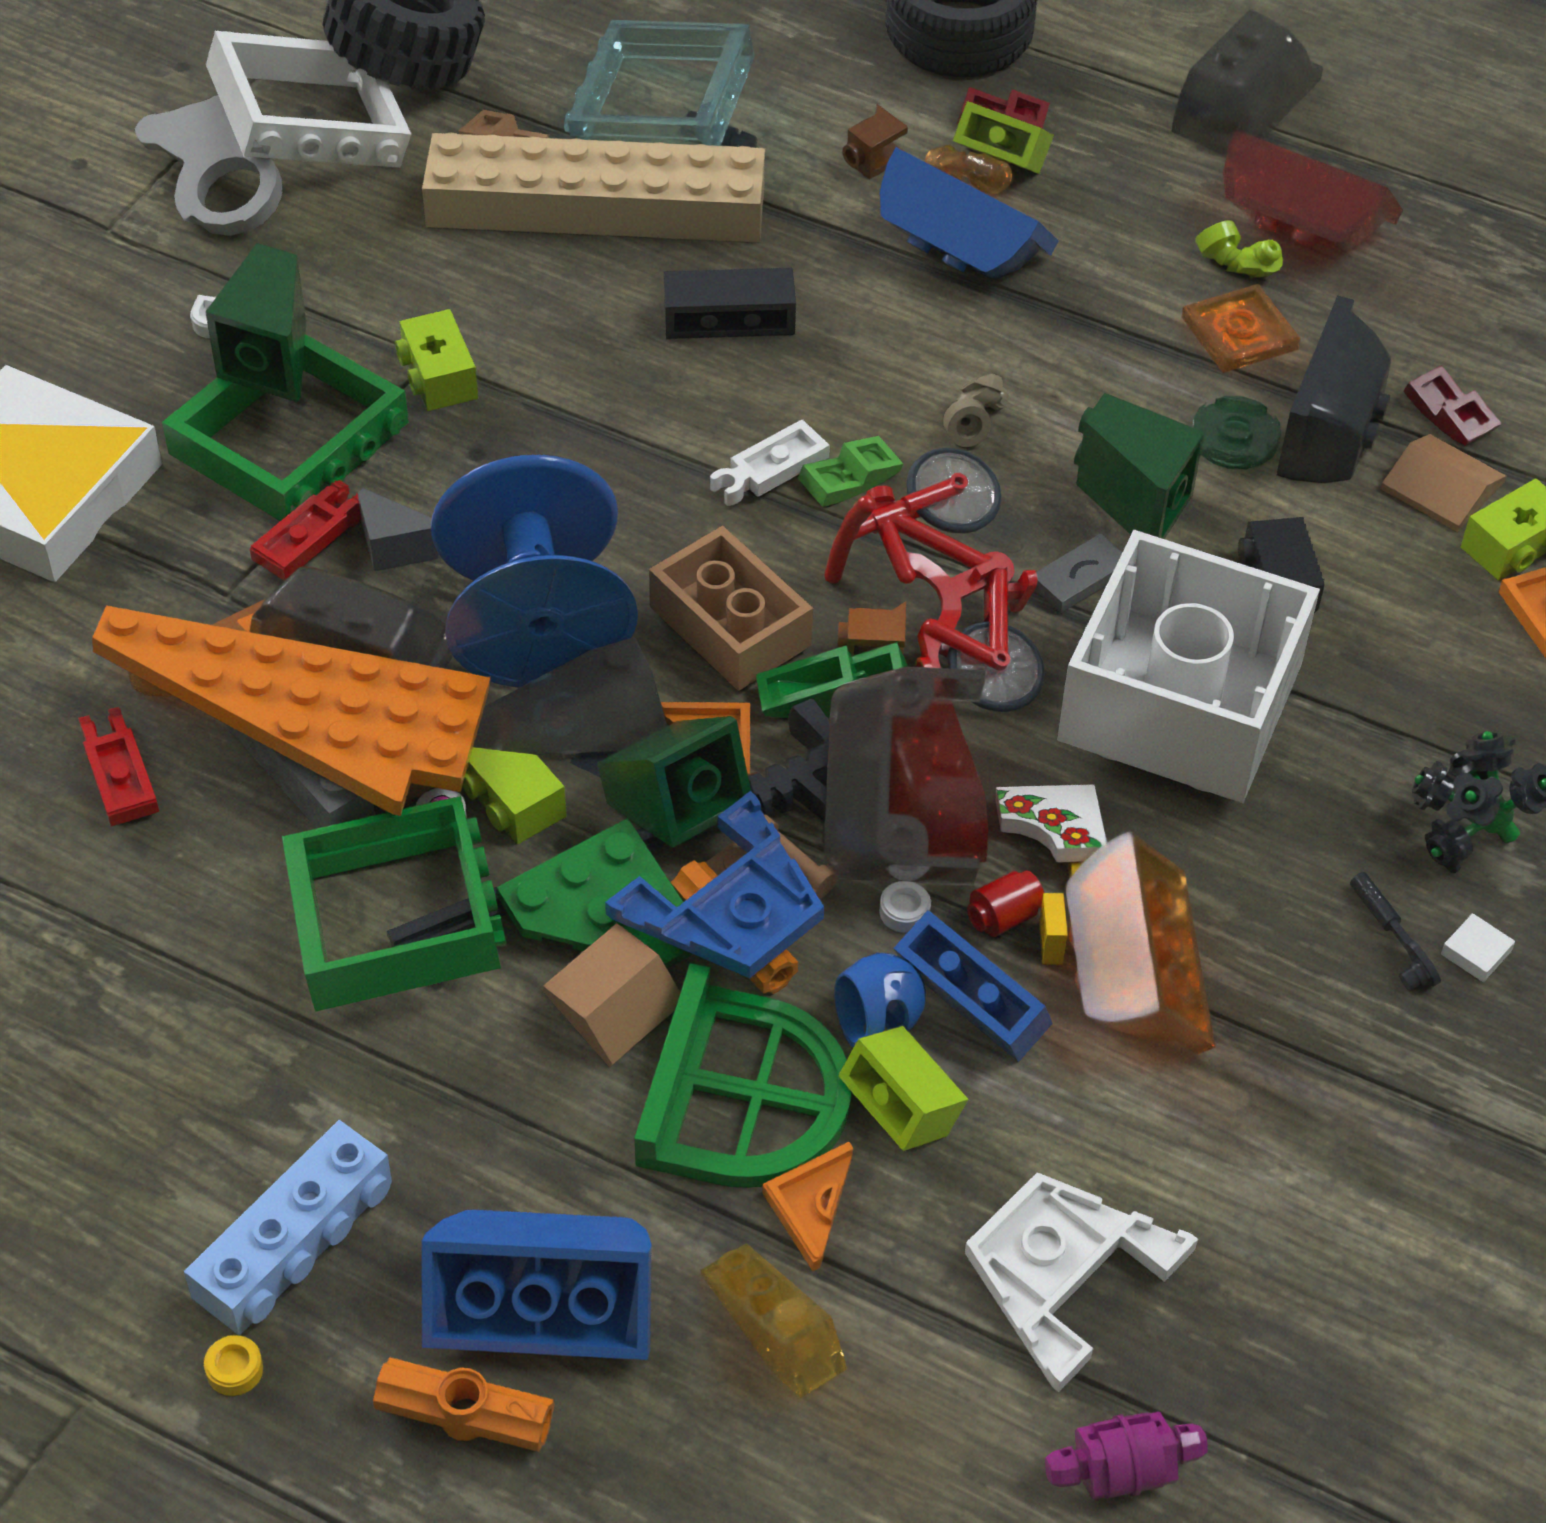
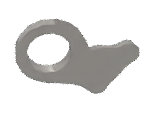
(208, 148)

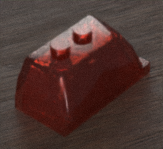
(1304, 195)
(938, 782)

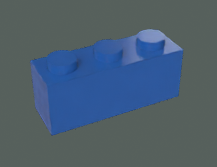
(974, 986)

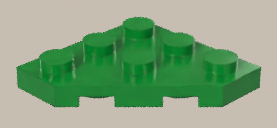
(569, 892)

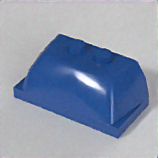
(958, 219)
(537, 1284)

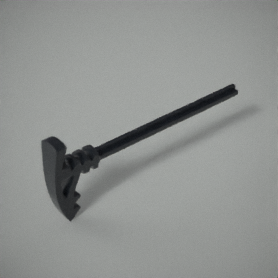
(800, 780)

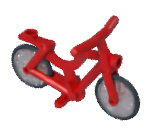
(956, 496)

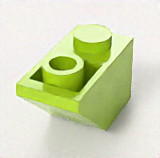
(516, 791)

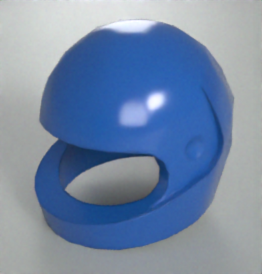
(880, 993)

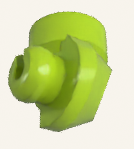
(1221, 244)

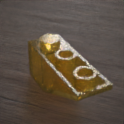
(778, 1319)

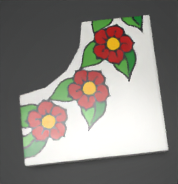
(1057, 816)

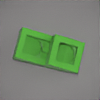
(857, 469)

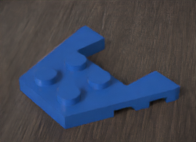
(742, 913)

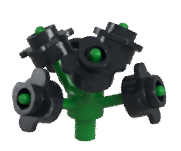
(1476, 796)

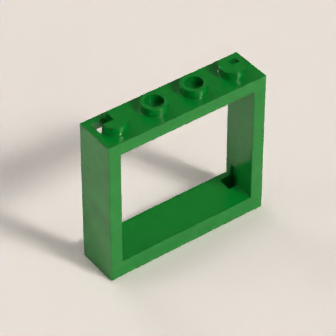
(194, 423)
(377, 841)

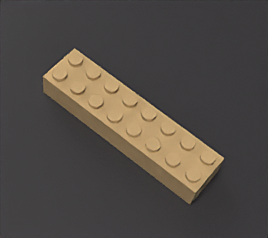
(594, 187)

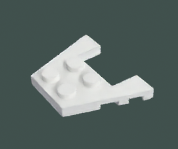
(1046, 1248)

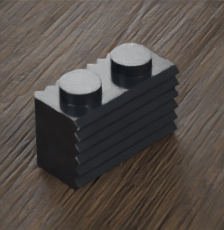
(1282, 550)

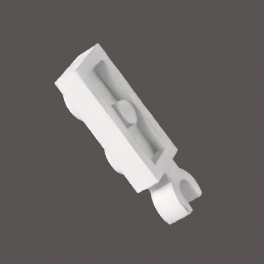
(770, 462)

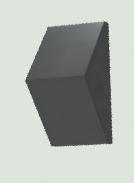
(394, 532)

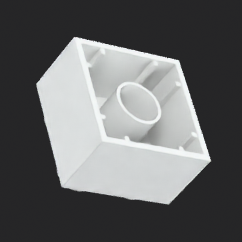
(1186, 665)

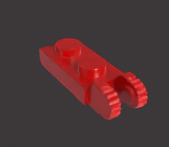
(307, 530)
(118, 770)

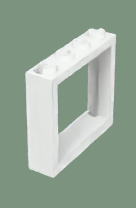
(244, 56)

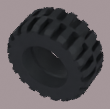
(406, 39)

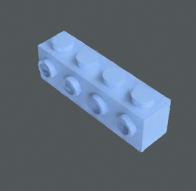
(289, 1228)

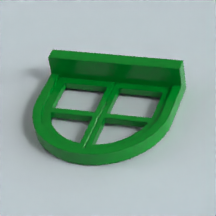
(680, 1074)

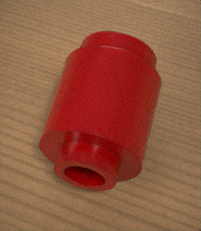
(1005, 902)

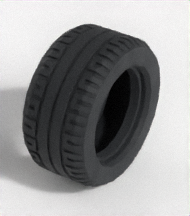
(961, 39)

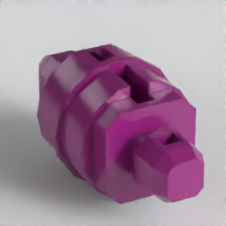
(1126, 1455)

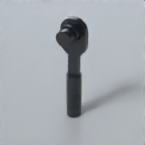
(1422, 970)

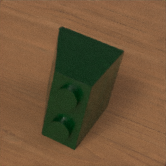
(261, 324)
(1137, 464)
(678, 777)

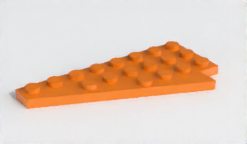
(333, 710)

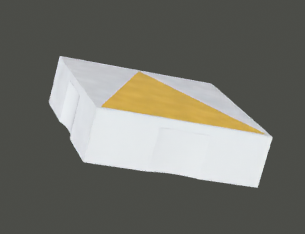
(63, 470)

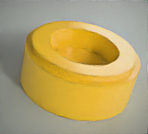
(233, 1365)

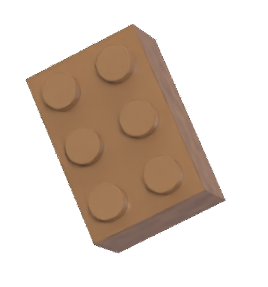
(730, 607)

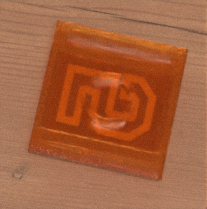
(1240, 328)

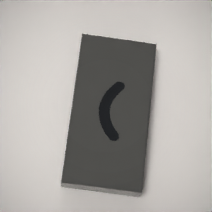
(1078, 573)

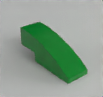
(821, 676)

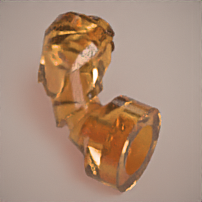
(982, 170)

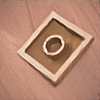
(1441, 481)
(614, 993)

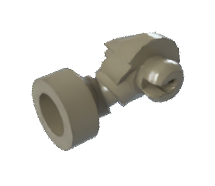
(966, 418)

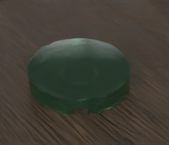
(1237, 432)

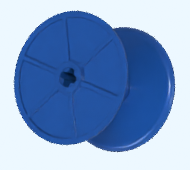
(529, 546)

